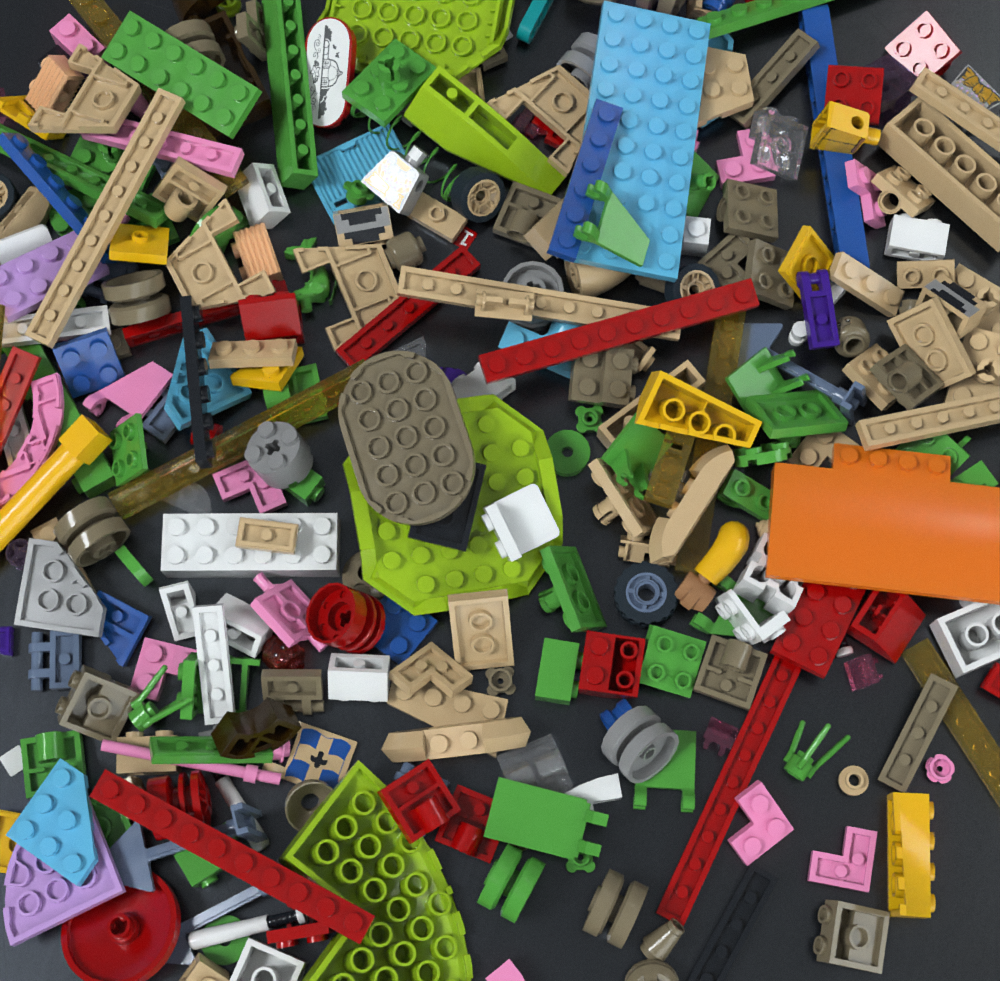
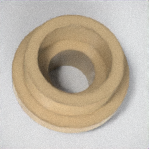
(846, 787)

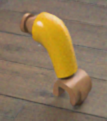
(714, 567)

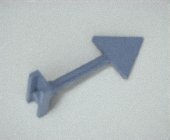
(762, 335)
(134, 858)
(183, 952)

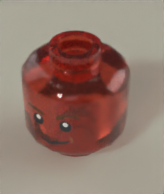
(279, 656)

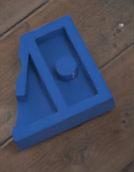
(122, 627)

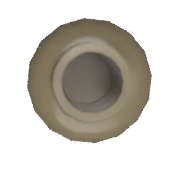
(404, 250)
(852, 336)

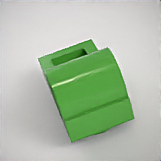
(745, 493)

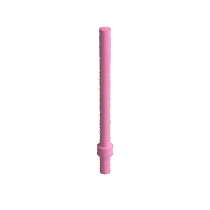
(249, 773)

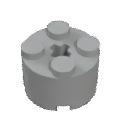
(279, 454)

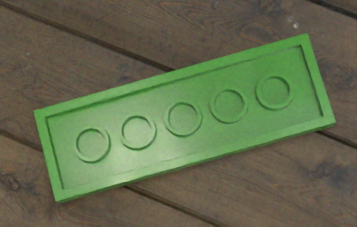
(169, 64)

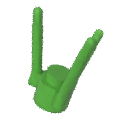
(147, 713)
(800, 764)

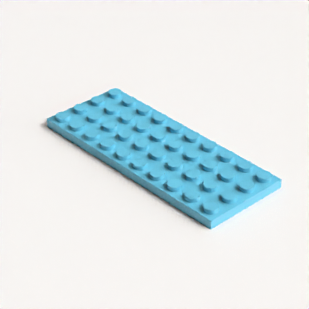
(656, 73)

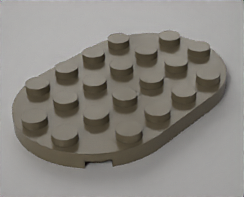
(406, 438)

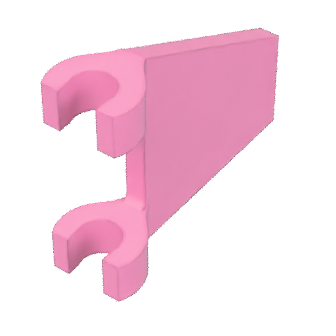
(132, 393)

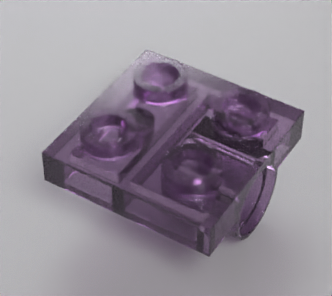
(896, 84)

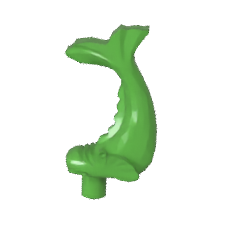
(317, 287)

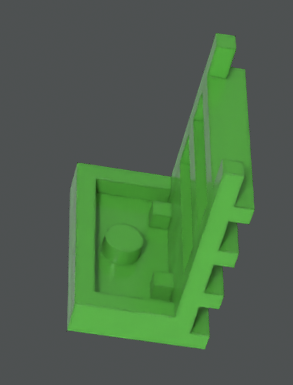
(189, 675)

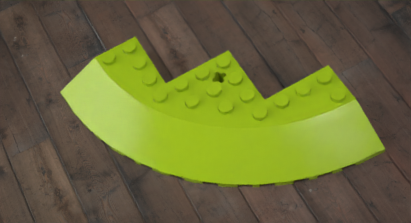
(364, 857)

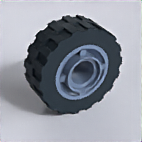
(642, 577)

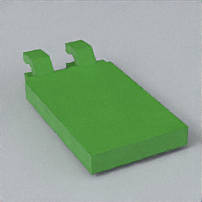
(542, 819)

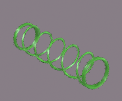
(445, 196)

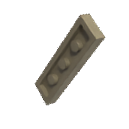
(778, 73)
(917, 733)

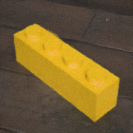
(683, 409)
(909, 855)

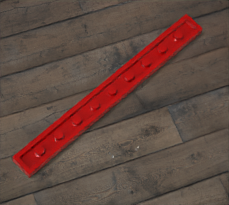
(618, 331)
(732, 780)
(233, 856)

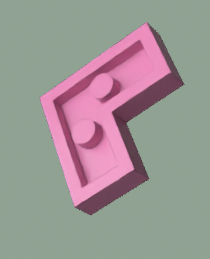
(739, 167)
(859, 181)
(242, 479)
(151, 658)
(765, 827)
(852, 868)

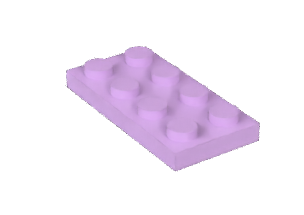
(29, 276)

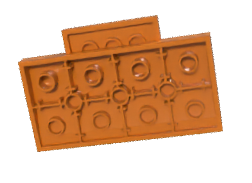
(885, 526)

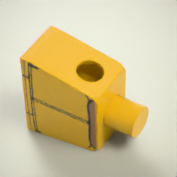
(842, 129)

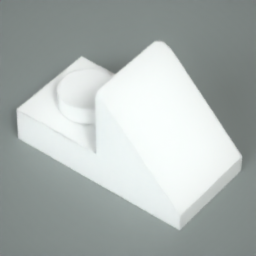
(178, 604)

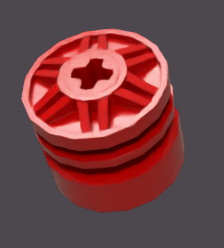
(345, 618)
(190, 795)

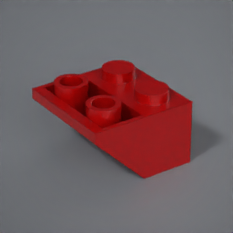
(272, 317)
(886, 623)
(611, 665)

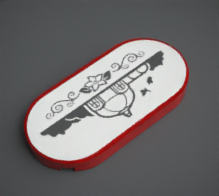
(331, 68)

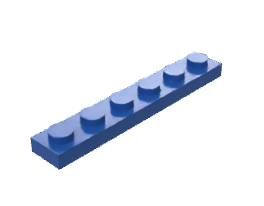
(587, 170)
(47, 183)

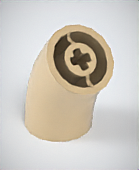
(592, 280)

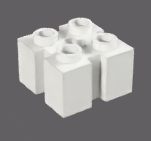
(752, 584)

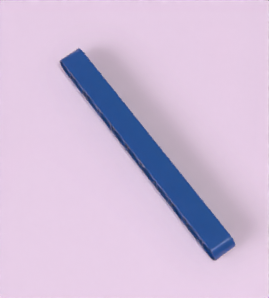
(841, 202)

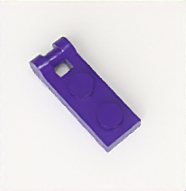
(818, 309)

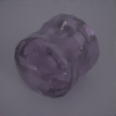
(15, 551)

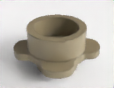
(500, 673)

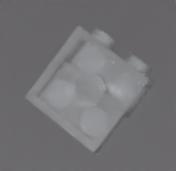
(777, 142)

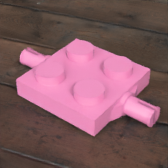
(284, 611)

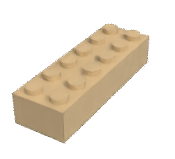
(947, 166)

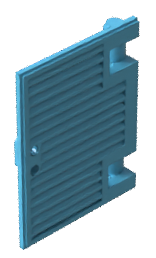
(351, 165)

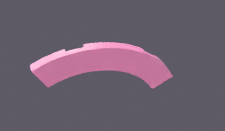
(43, 437)

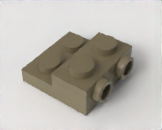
(604, 378)
(95, 704)
(852, 936)

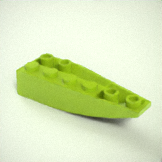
(477, 133)

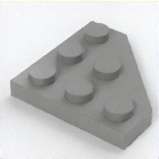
(57, 593)

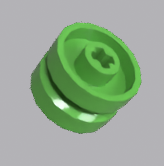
(508, 881)

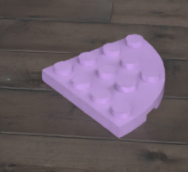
(43, 898)

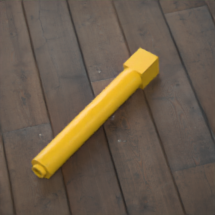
(79, 445)

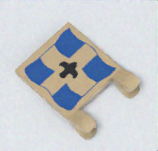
(316, 756)

